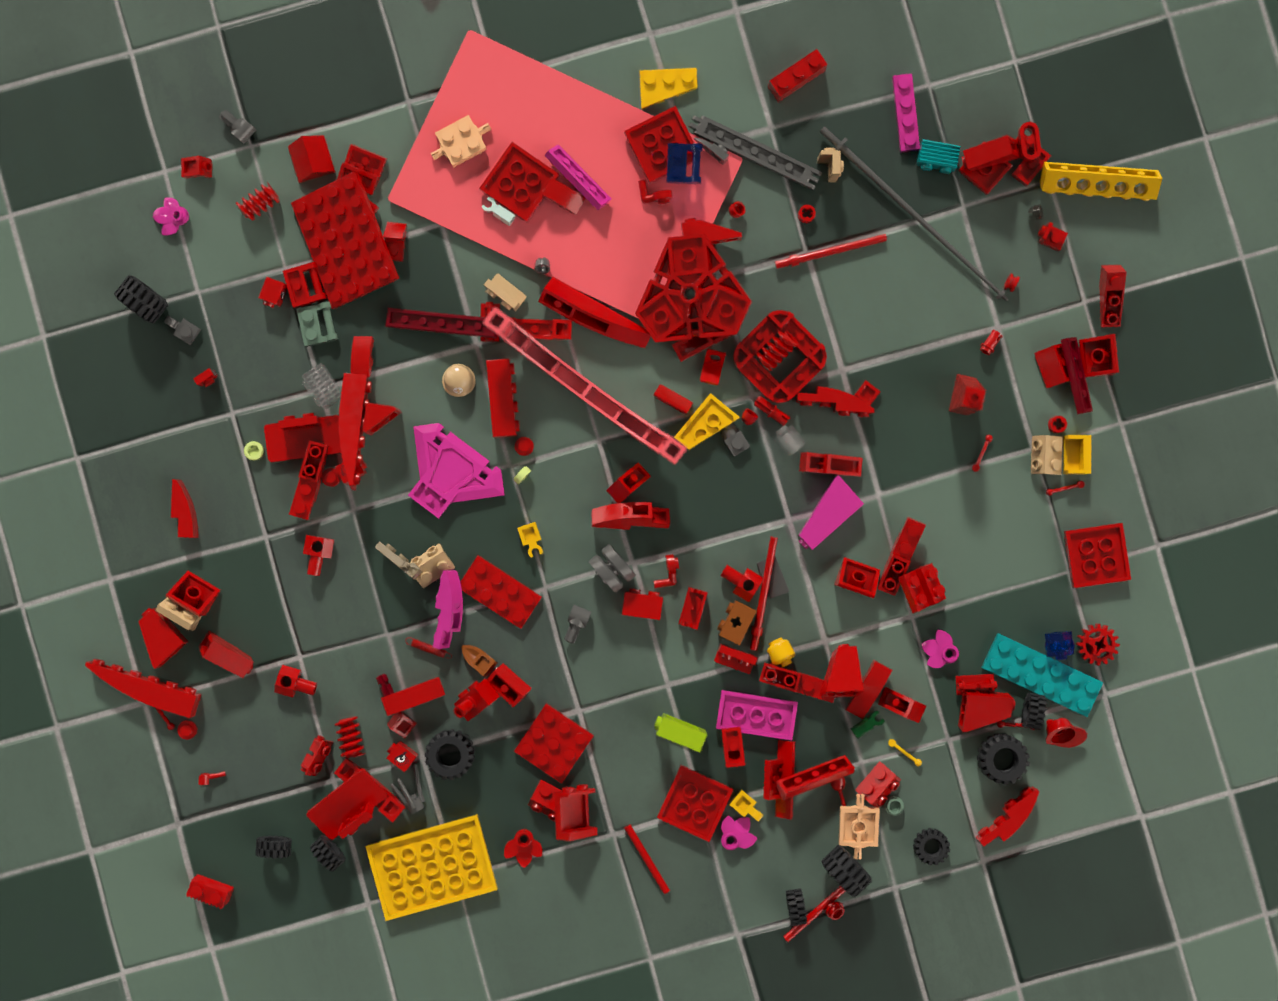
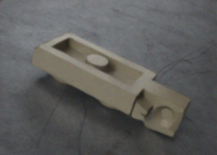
(400, 561)

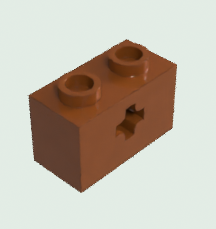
(738, 632)

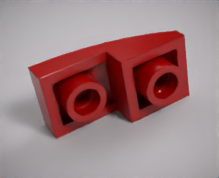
(563, 195)
(361, 355)

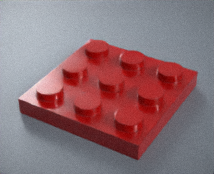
(651, 139)
(518, 181)
(1097, 555)
(553, 743)
(695, 803)

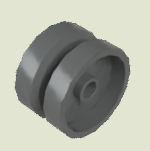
(612, 568)

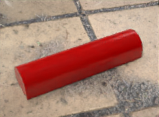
(814, 777)

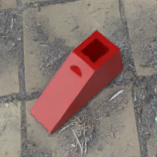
(1111, 294)

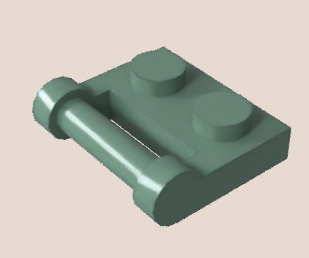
(311, 325)

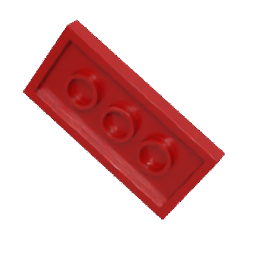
(499, 592)

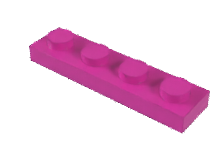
(906, 113)
(578, 177)

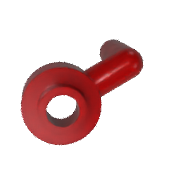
(661, 197)
(672, 564)

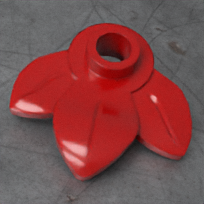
(523, 850)

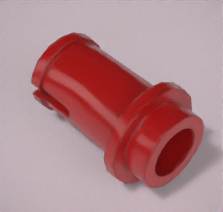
(990, 343)

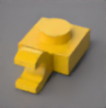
(744, 804)

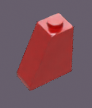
(990, 153)
(160, 637)
(225, 655)
(843, 673)
(984, 708)

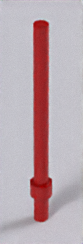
(794, 260)
(757, 629)

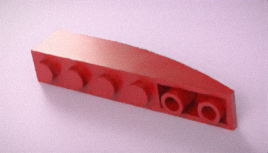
(591, 314)
(351, 421)
(148, 689)

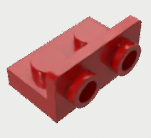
(735, 658)

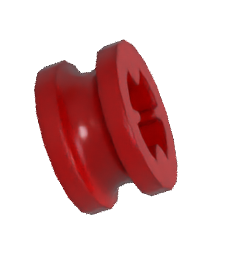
(806, 208)
(1011, 282)
(1052, 428)

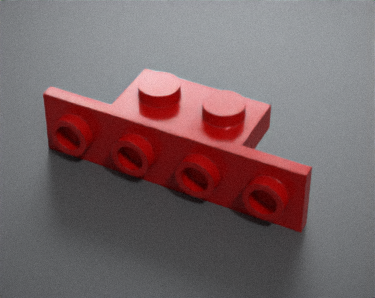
(776, 770)

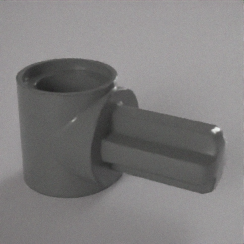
(239, 127)
(578, 619)

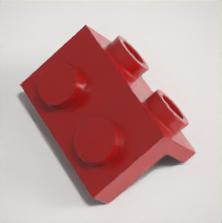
(878, 785)
(544, 799)

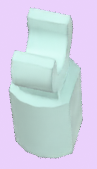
(500, 212)

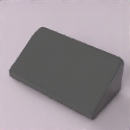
(777, 582)

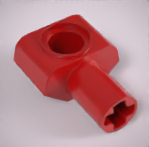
(316, 558)
(738, 579)
(297, 684)

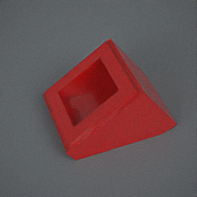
(401, 724)

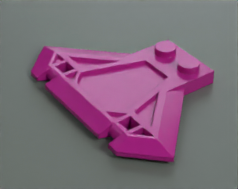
(450, 471)

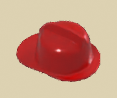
(1064, 734)

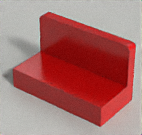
(1052, 365)

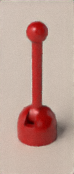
(838, 785)

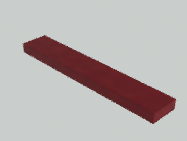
(438, 323)

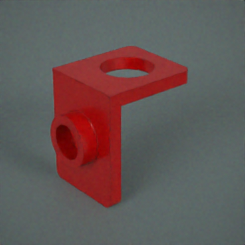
(712, 368)

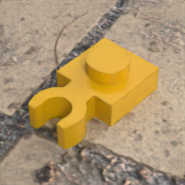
(530, 535)

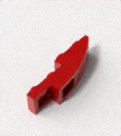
(843, 402)
(310, 480)
(630, 514)
(901, 555)
(793, 681)
(1016, 813)

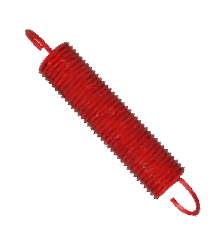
(428, 648)

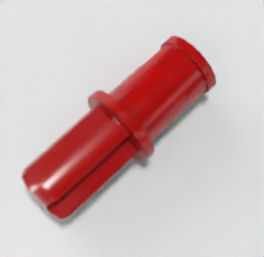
(771, 410)

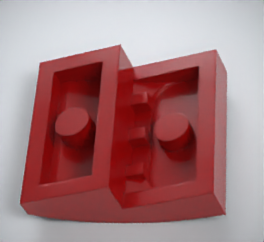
(366, 163)

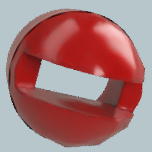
(737, 209)
(749, 416)

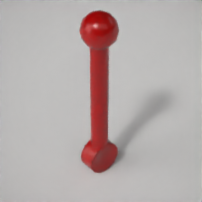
(976, 467)
(1080, 484)
(1001, 724)
(170, 726)

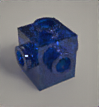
(1059, 644)

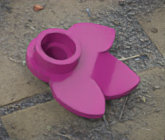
(168, 216)
(937, 650)
(739, 831)

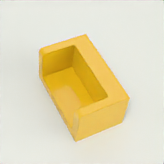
(1077, 454)

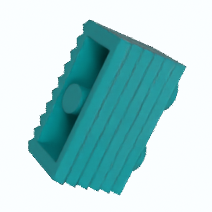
(938, 156)

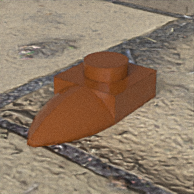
(478, 659)

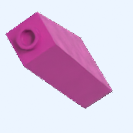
(831, 511)

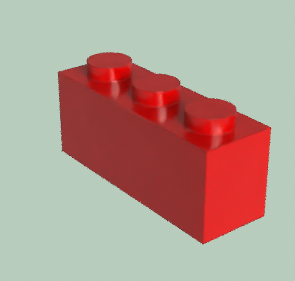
(797, 75)

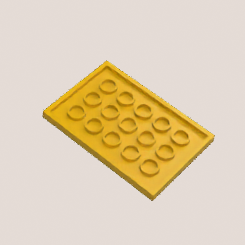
(431, 867)

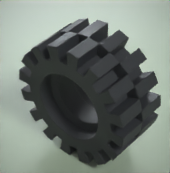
(1033, 711)
(273, 846)
(327, 853)
(936, 857)
(796, 907)

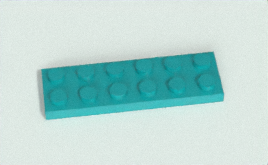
(1042, 675)

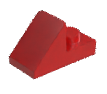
(395, 239)
(733, 747)

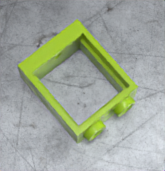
(680, 732)

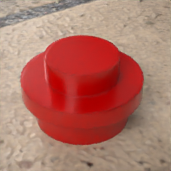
(524, 446)
(330, 477)
(187, 729)
(835, 910)

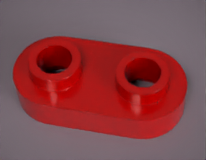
(1029, 142)

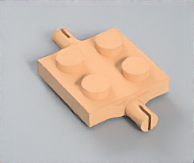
(461, 141)
(858, 826)

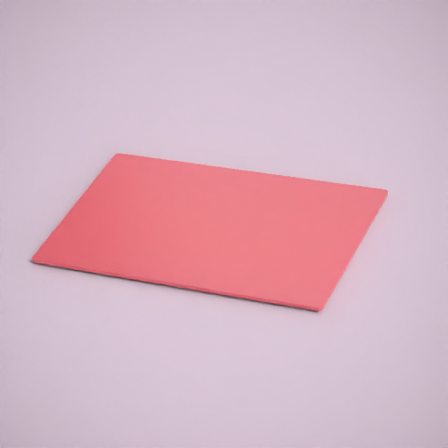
(536, 107)

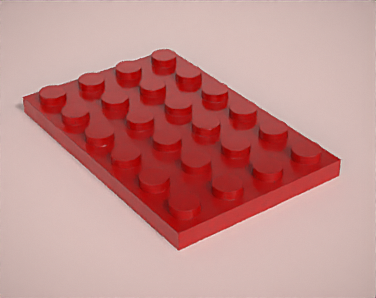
(345, 240)

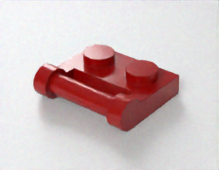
(298, 286)

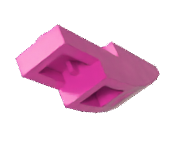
(450, 603)

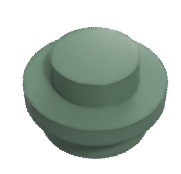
(894, 805)

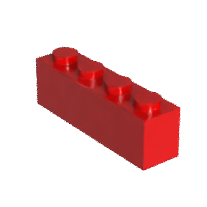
(502, 398)

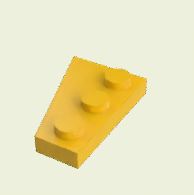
(665, 84)
(705, 422)

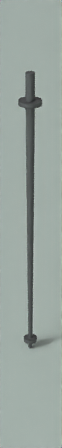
(863, 167)

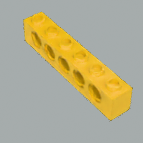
(1052, 172)

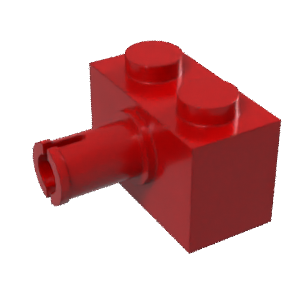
(475, 700)

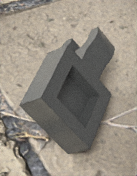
(185, 330)

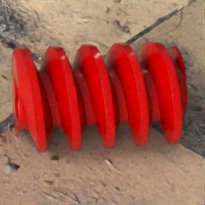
(258, 202)
(777, 350)
(349, 737)

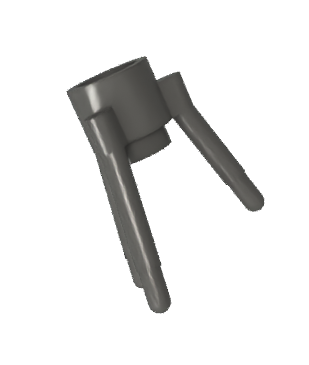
(411, 802)

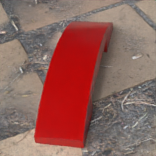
(546, 329)
(389, 807)

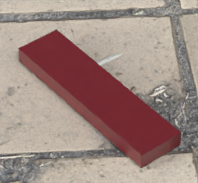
(1076, 375)

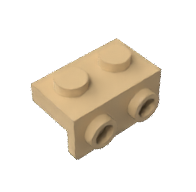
(835, 165)
(505, 291)
(1046, 455)
(432, 565)
(178, 614)

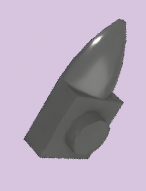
(717, 152)
(734, 439)

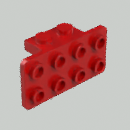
(291, 436)
(348, 805)

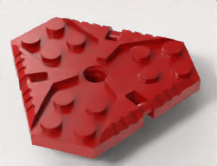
(717, 304)

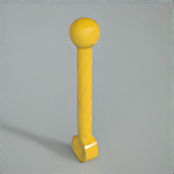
(892, 743)

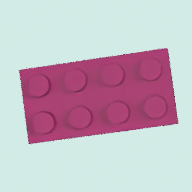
(757, 714)

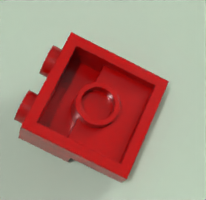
(922, 587)

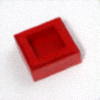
(867, 392)

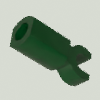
(866, 725)

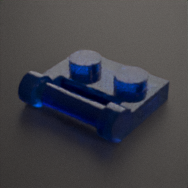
(678, 161)

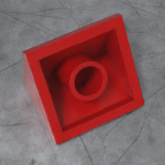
(311, 157)
(1099, 355)
(378, 416)
(858, 577)
(193, 594)

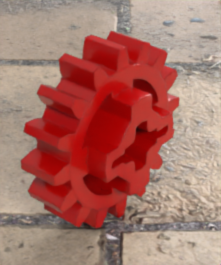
(1101, 638)

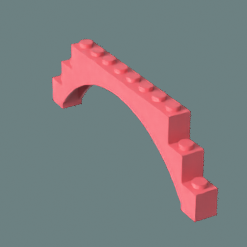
(583, 388)

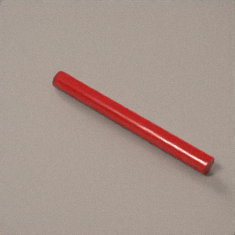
(647, 859)
(814, 913)

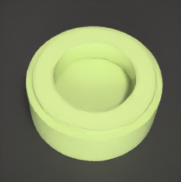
(254, 451)
(522, 474)

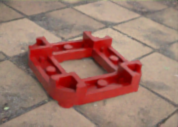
(759, 376)

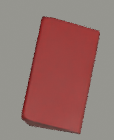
(673, 399)

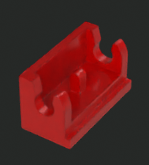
(693, 608)

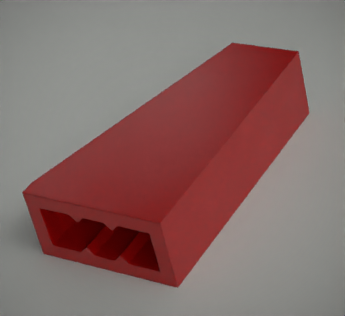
(967, 395)

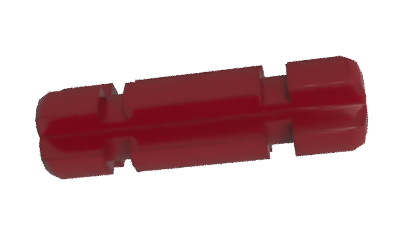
(386, 688)

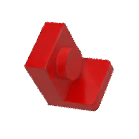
(196, 167)
(1052, 236)

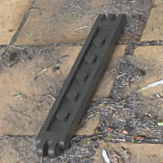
(755, 151)

